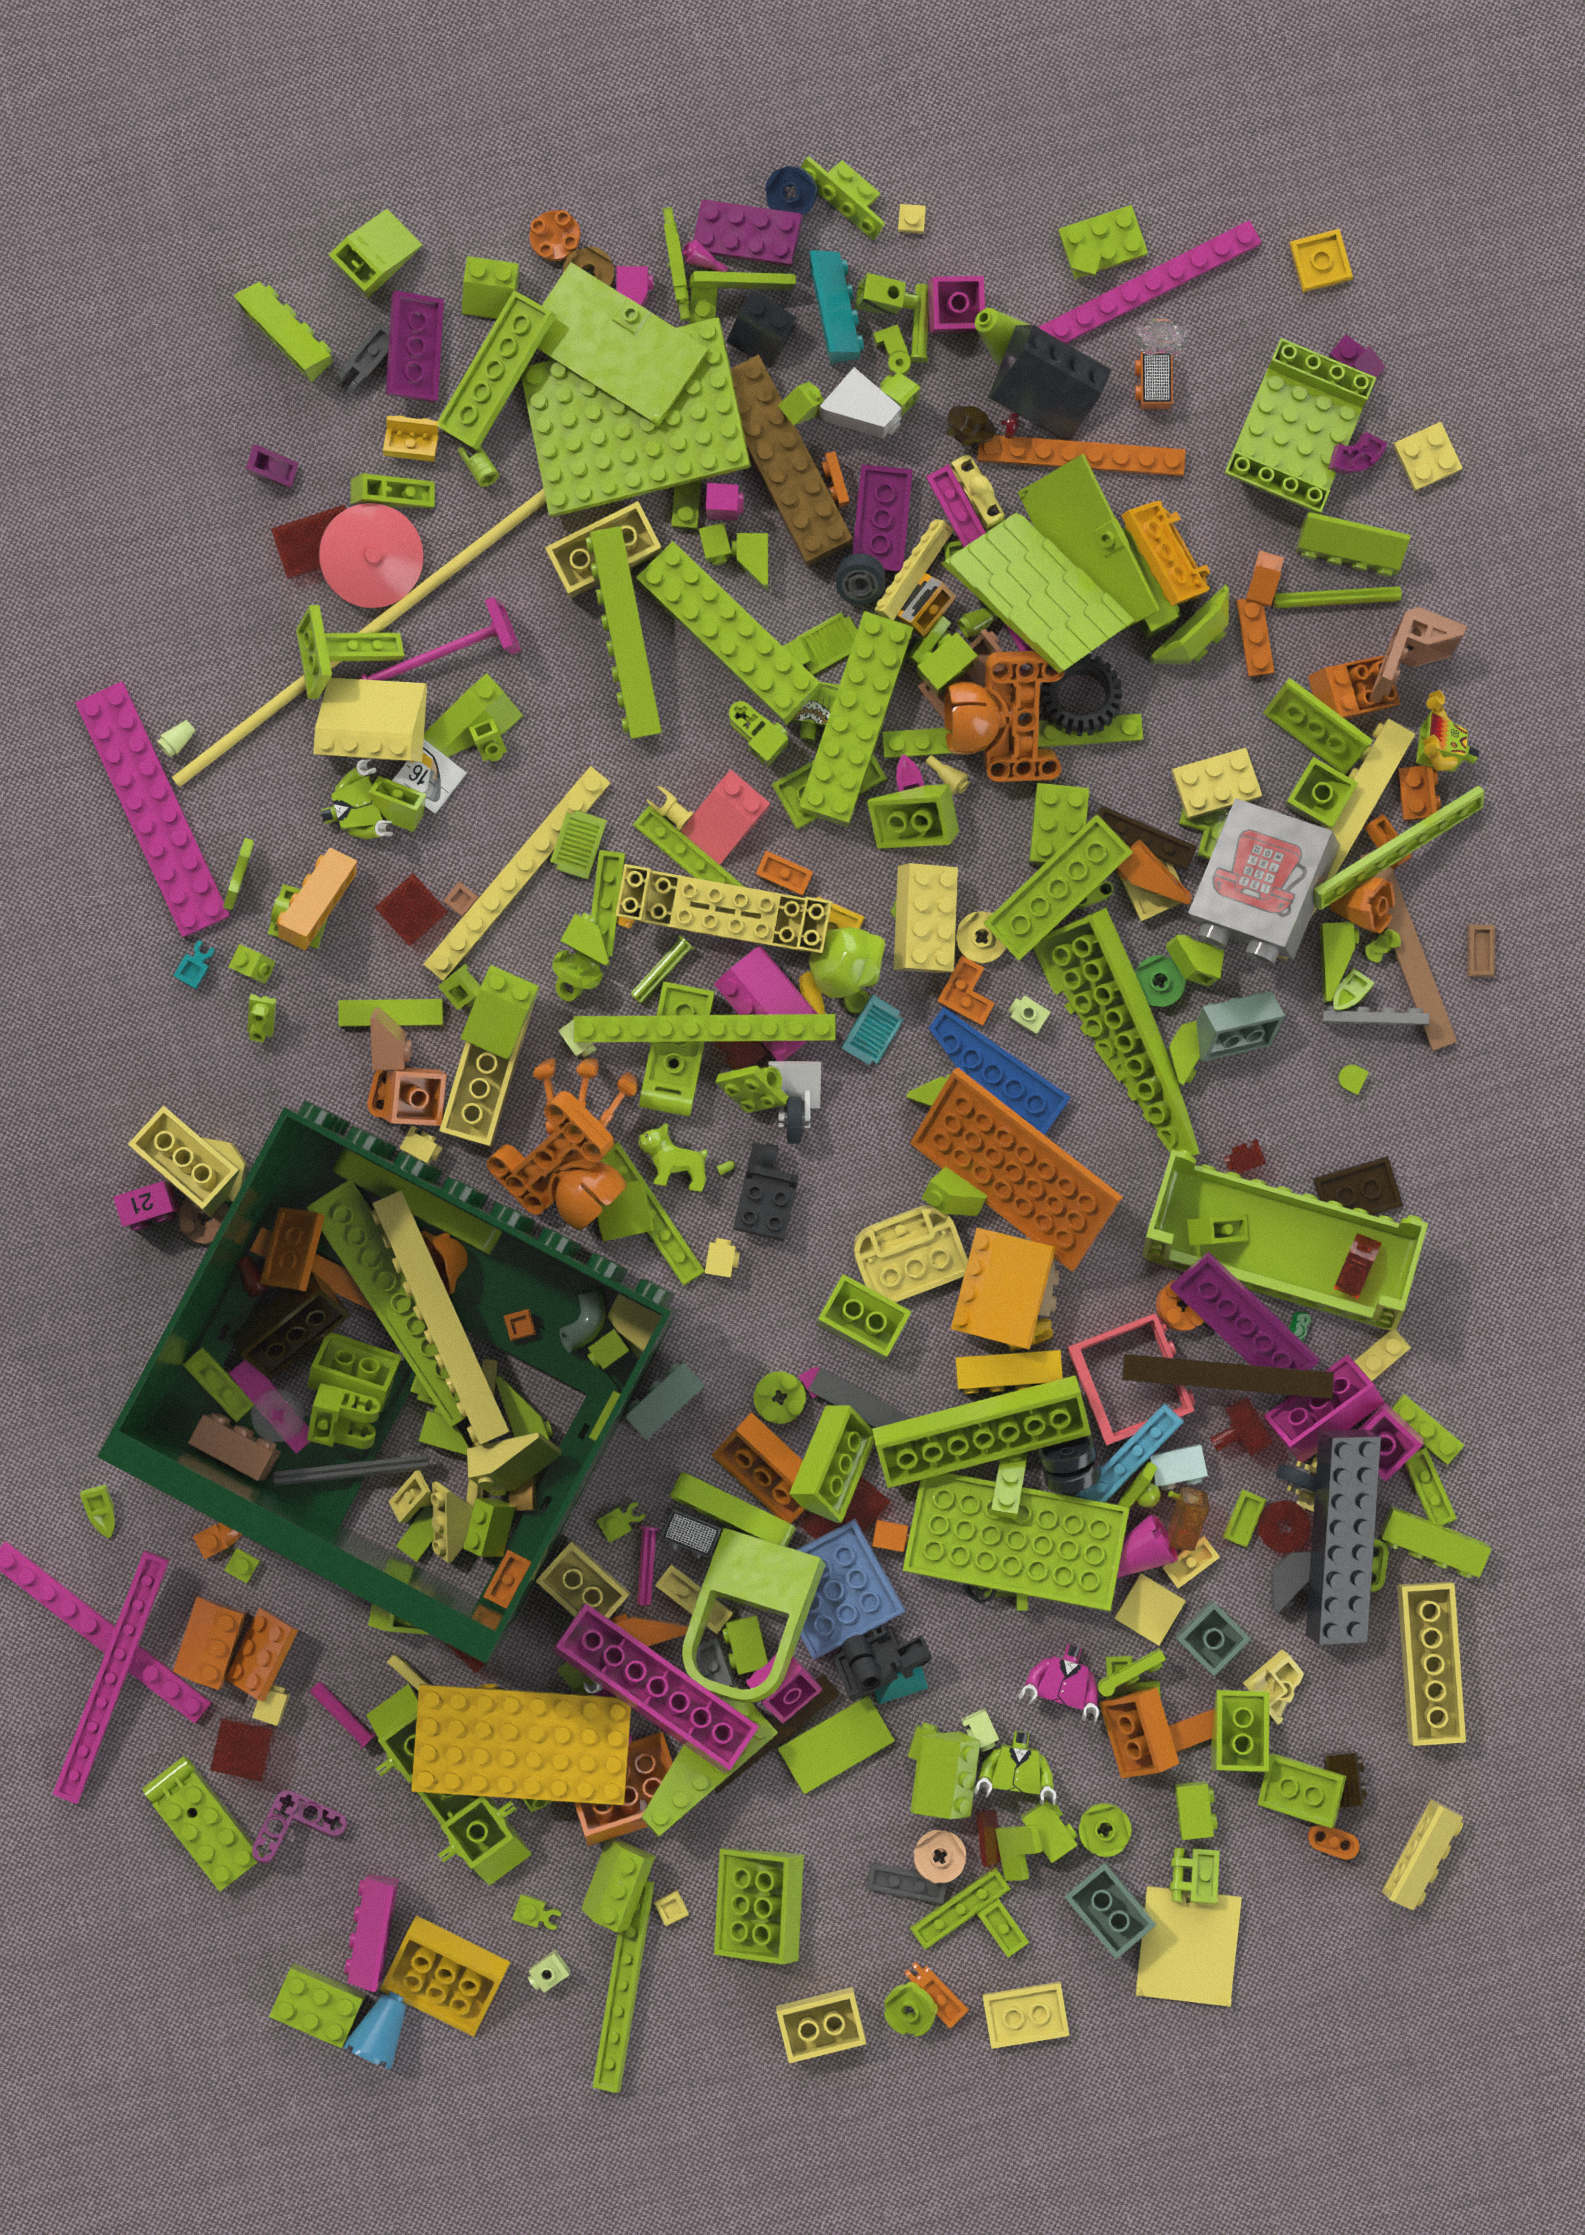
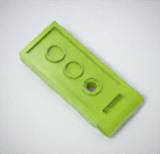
(670, 1088)
(211, 1836)

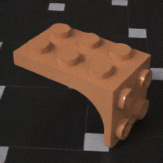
(983, 646)

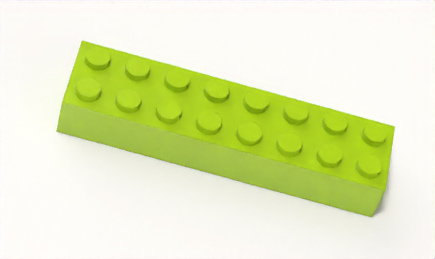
(729, 633)
(856, 719)
(981, 1431)

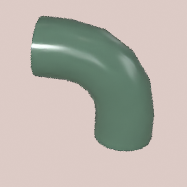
(590, 1321)

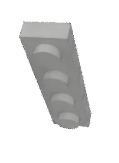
(1387, 1016)

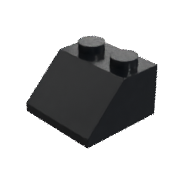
(761, 329)

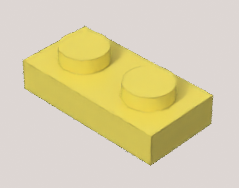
(1382, 1354)
(1191, 1562)

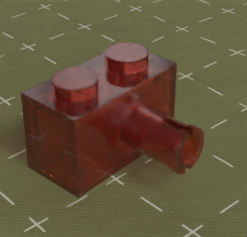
(1243, 1427)

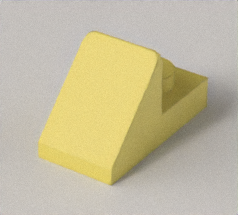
(411, 1497)

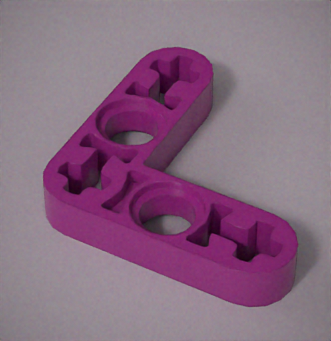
(296, 1814)

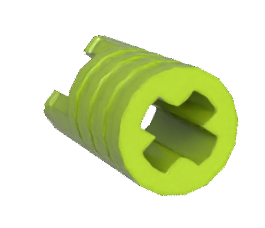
(480, 466)

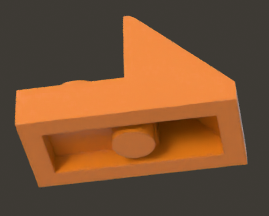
(1265, 578)

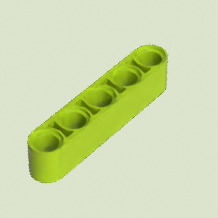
(731, 1510)

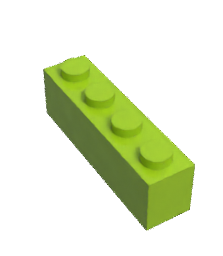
(1435, 1542)

